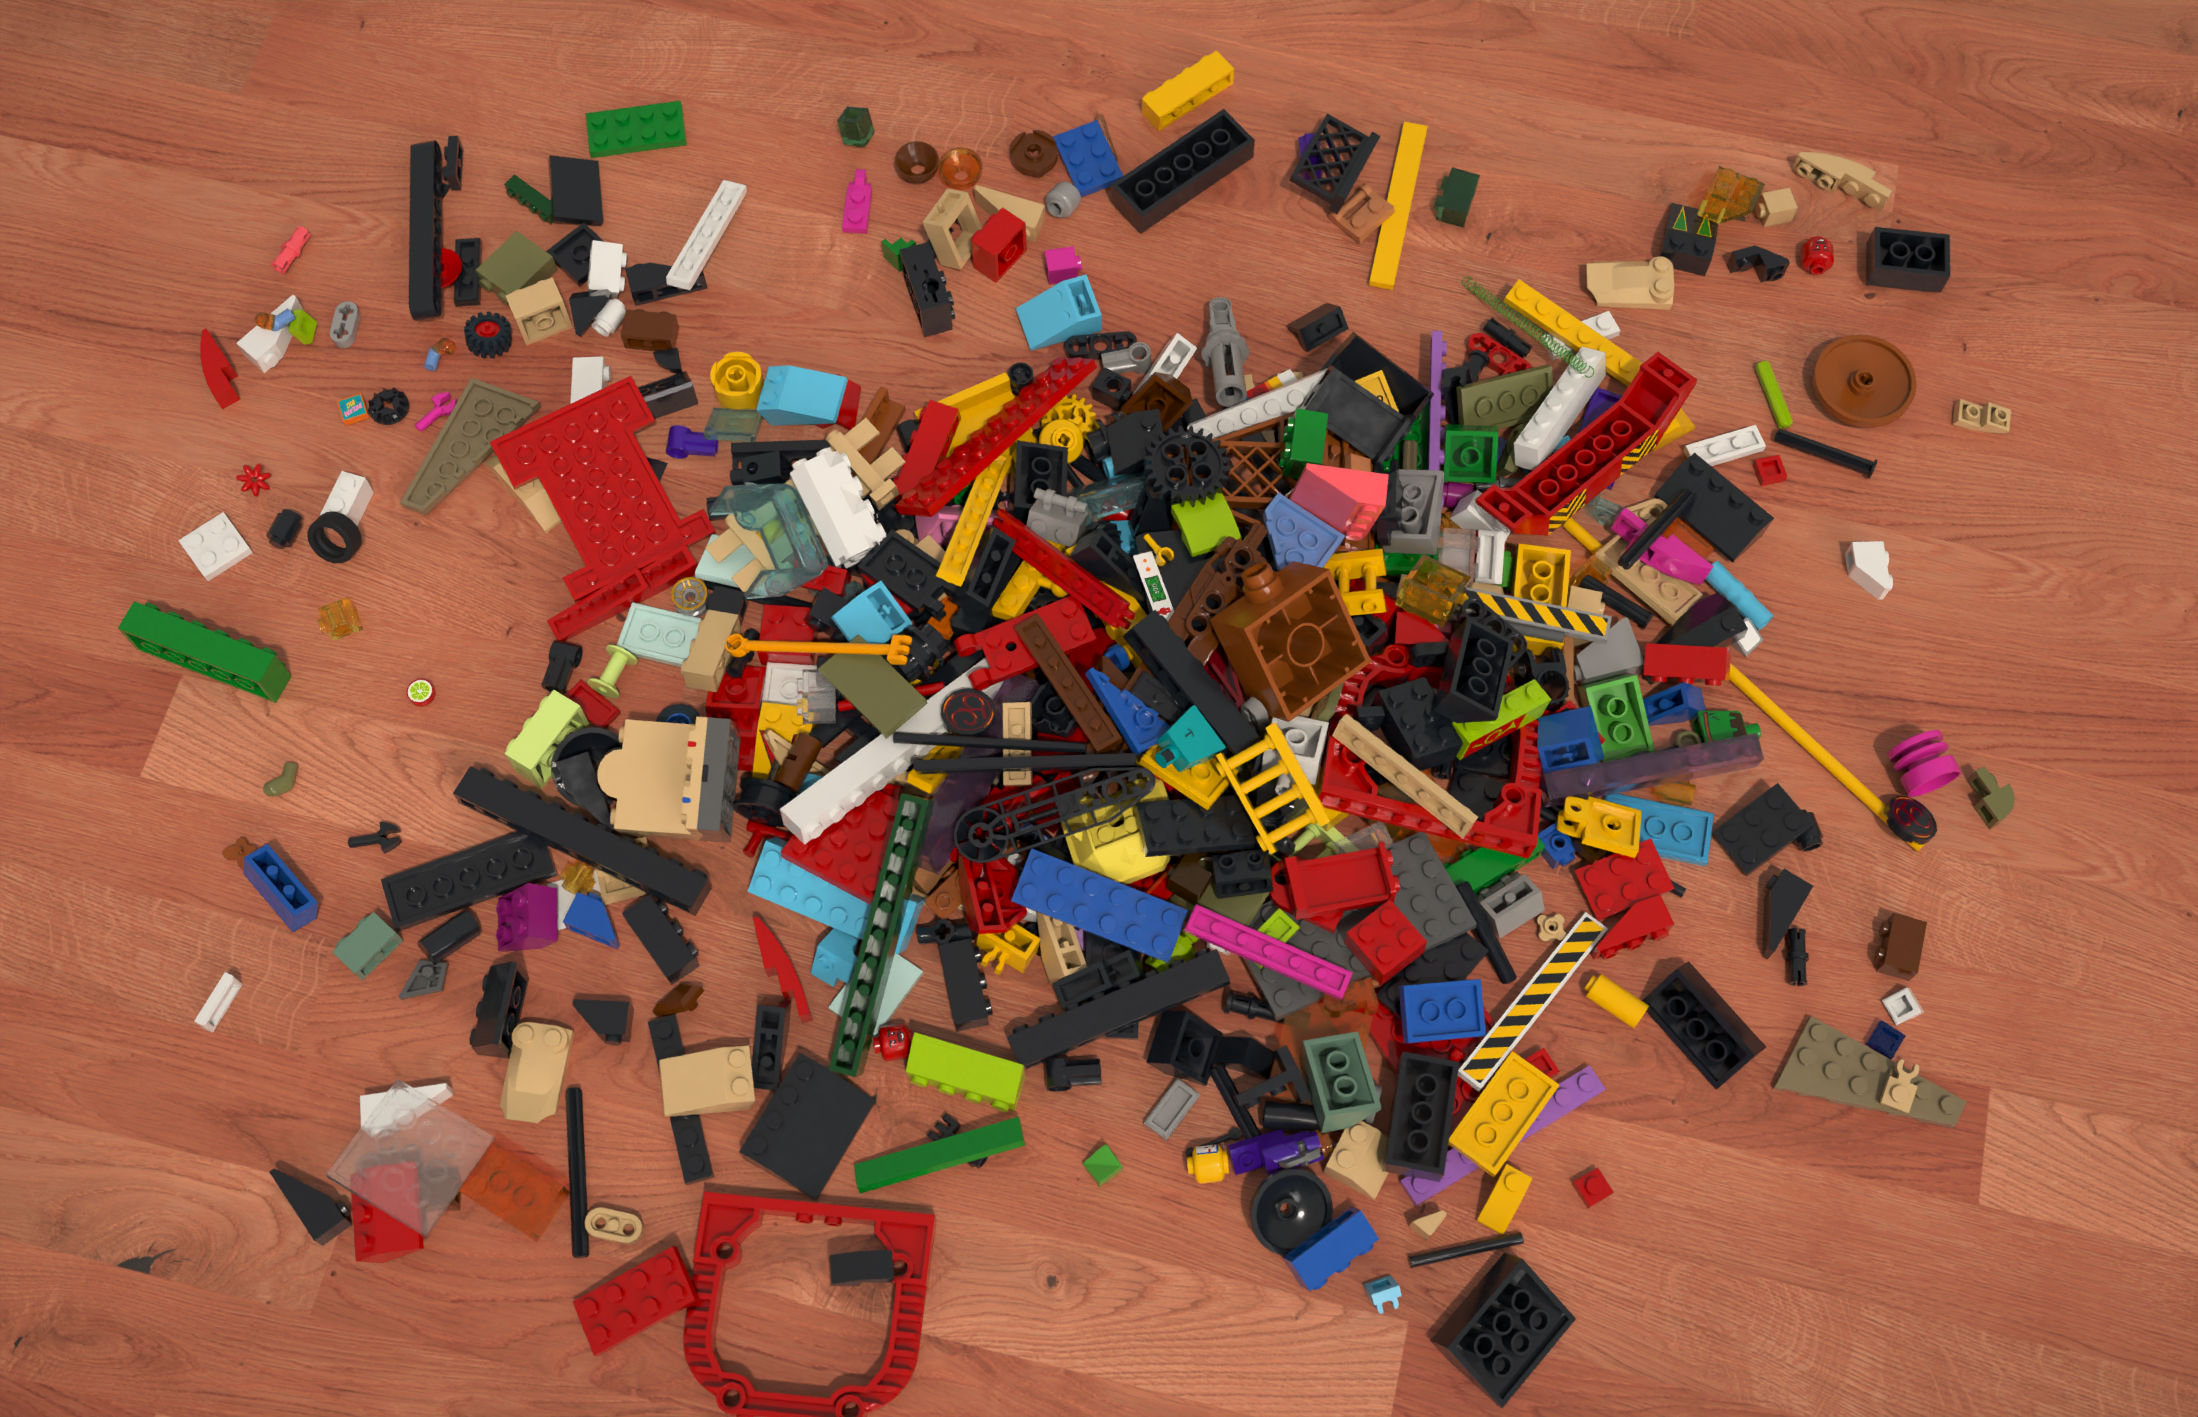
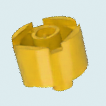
(737, 381)

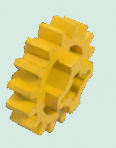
(1071, 410)

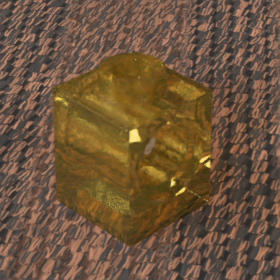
(339, 619)

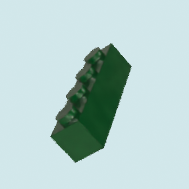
(530, 198)

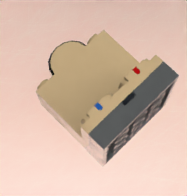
(673, 779)

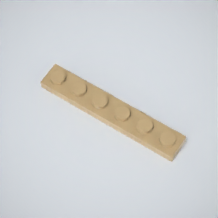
(1405, 776)

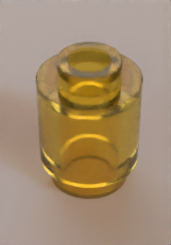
(1676, 793)

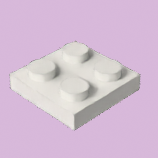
(215, 546)

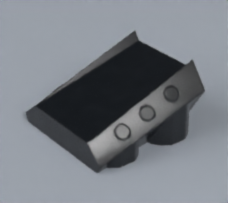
(1051, 714)

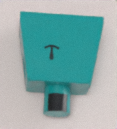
(1188, 742)

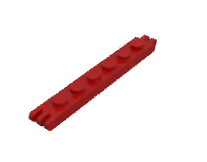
(1065, 572)

